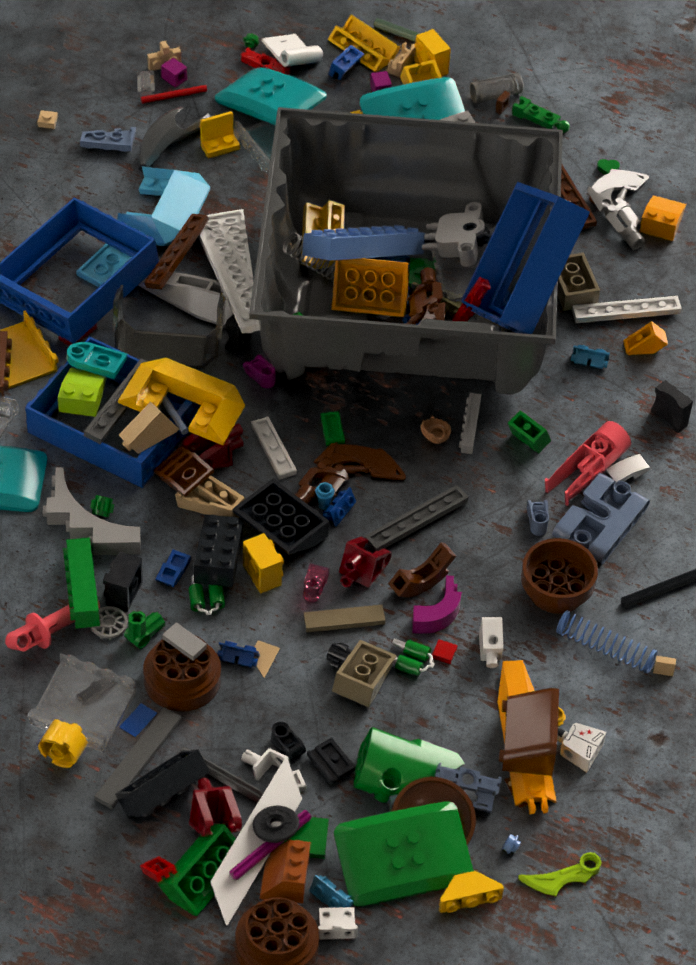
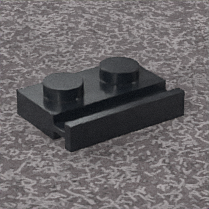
(331, 761)

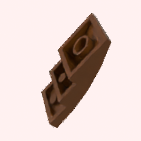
(183, 471)

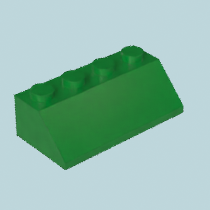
(195, 869)

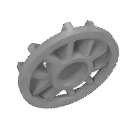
(109, 622)

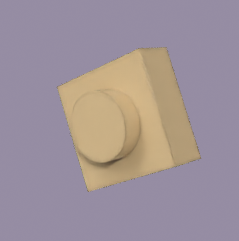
(47, 119)

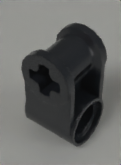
(289, 743)

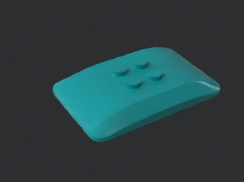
(265, 90)
(421, 100)
(21, 478)

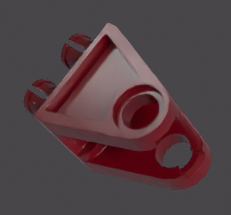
(216, 455)
(361, 564)
(213, 806)

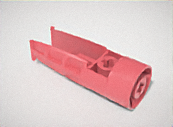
(591, 458)

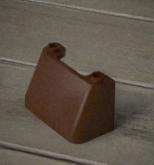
(531, 732)

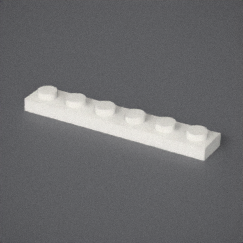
(626, 309)

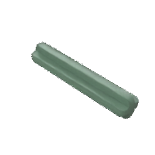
(395, 29)

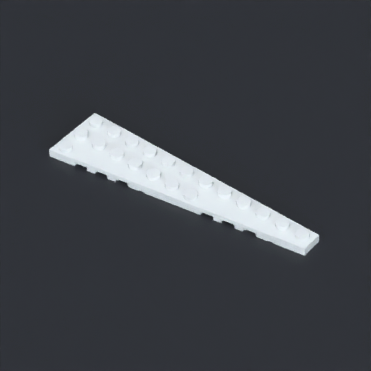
(229, 255)

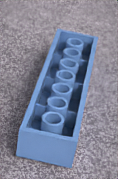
(363, 242)

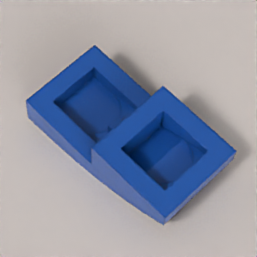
(174, 568)

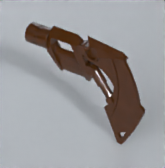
(424, 307)
(371, 460)

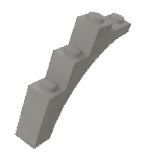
(104, 536)

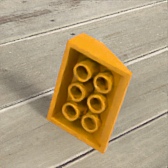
(371, 286)

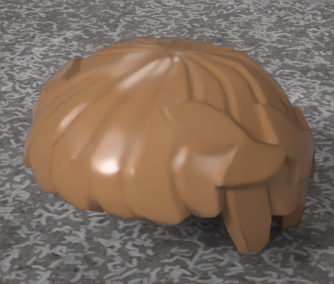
(436, 430)

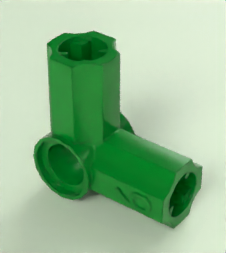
(142, 628)

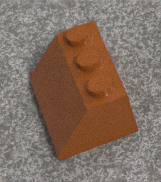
(286, 871)

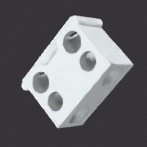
(337, 923)

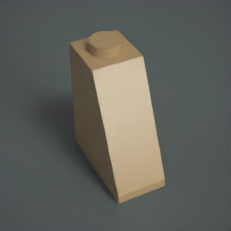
(147, 429)

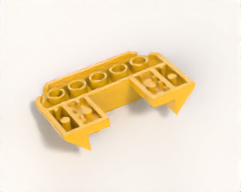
(218, 399)

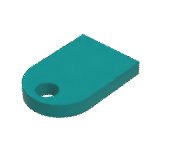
(95, 359)

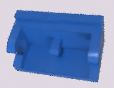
(345, 61)

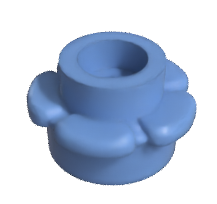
(511, 844)

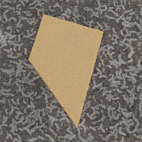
(267, 656)

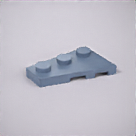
(105, 140)

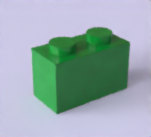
(529, 431)

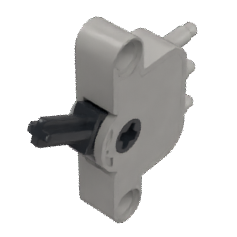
(459, 235)

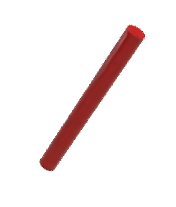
(172, 94)

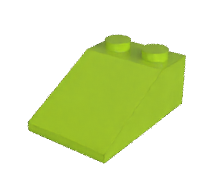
(81, 392)

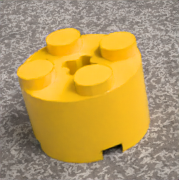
(63, 743)

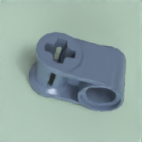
(538, 517)

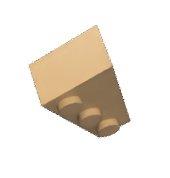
(211, 499)

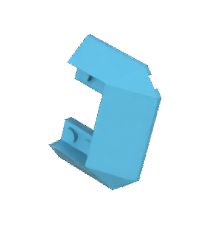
(180, 197)

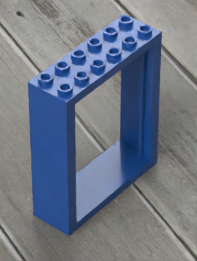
(47, 241)
(543, 265)
(131, 469)

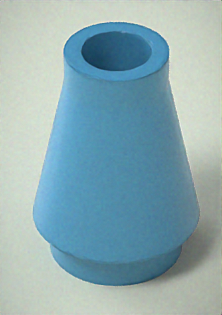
(324, 495)

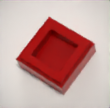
(444, 651)

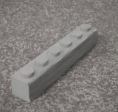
(470, 424)

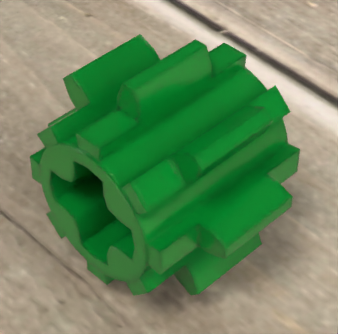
(102, 506)

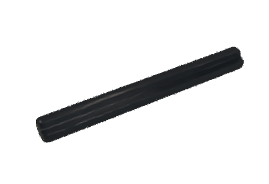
(658, 589)

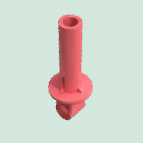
(39, 630)

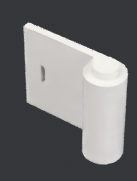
(292, 51)

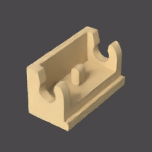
(403, 59)

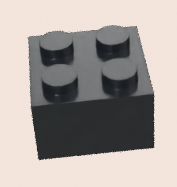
(123, 581)

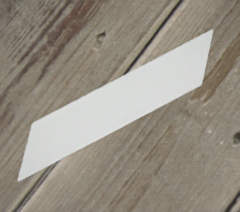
(230, 892)

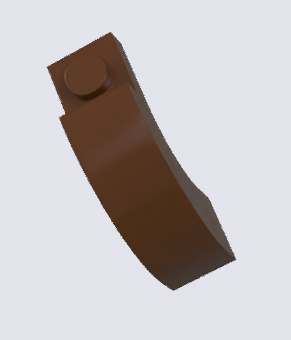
(424, 577)

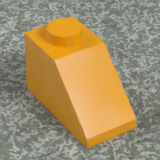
(646, 340)

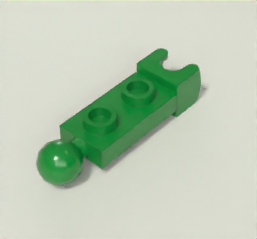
(539, 115)

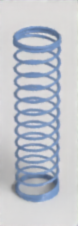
(564, 620)

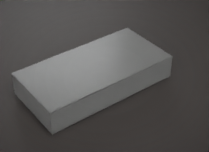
(184, 641)

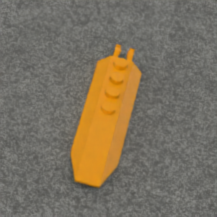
(525, 786)

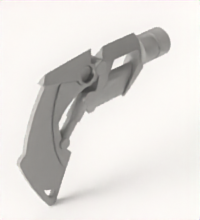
(601, 195)

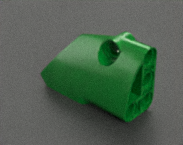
(391, 762)

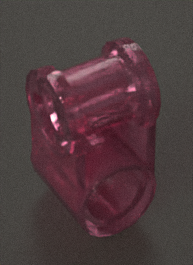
(315, 581)

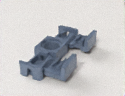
(485, 788)

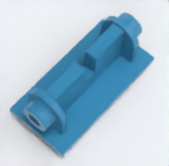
(582, 354)
(327, 893)

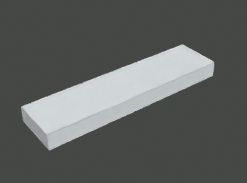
(273, 448)

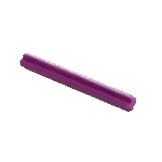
(262, 851)

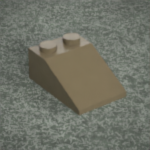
(363, 673)

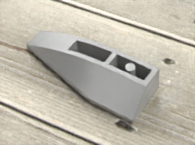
(193, 295)

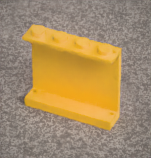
(29, 354)

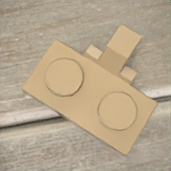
(156, 59)

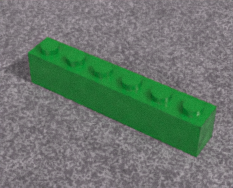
(82, 586)

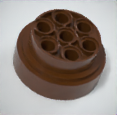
(559, 575)
(178, 681)
(280, 915)

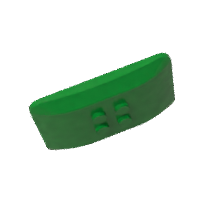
(402, 853)

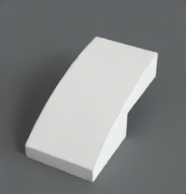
(627, 468)

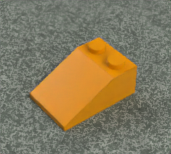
(662, 217)

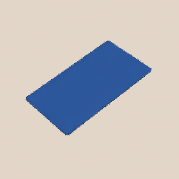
(138, 720)

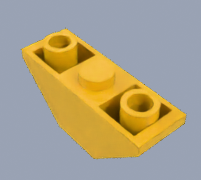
(469, 891)

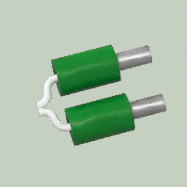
(197, 600)
(415, 650)

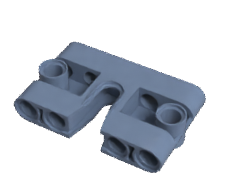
(613, 516)

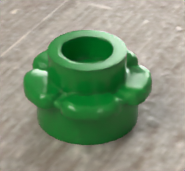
(251, 40)

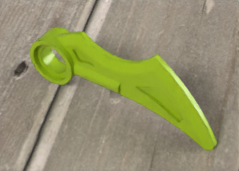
(554, 881)

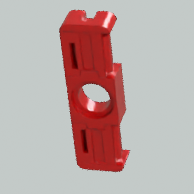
(255, 60)
(474, 298)

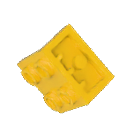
(218, 135)

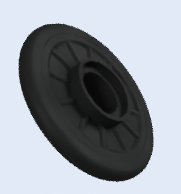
(268, 833)

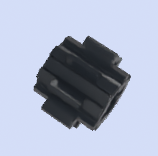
(338, 654)

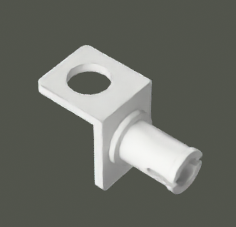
(262, 763)

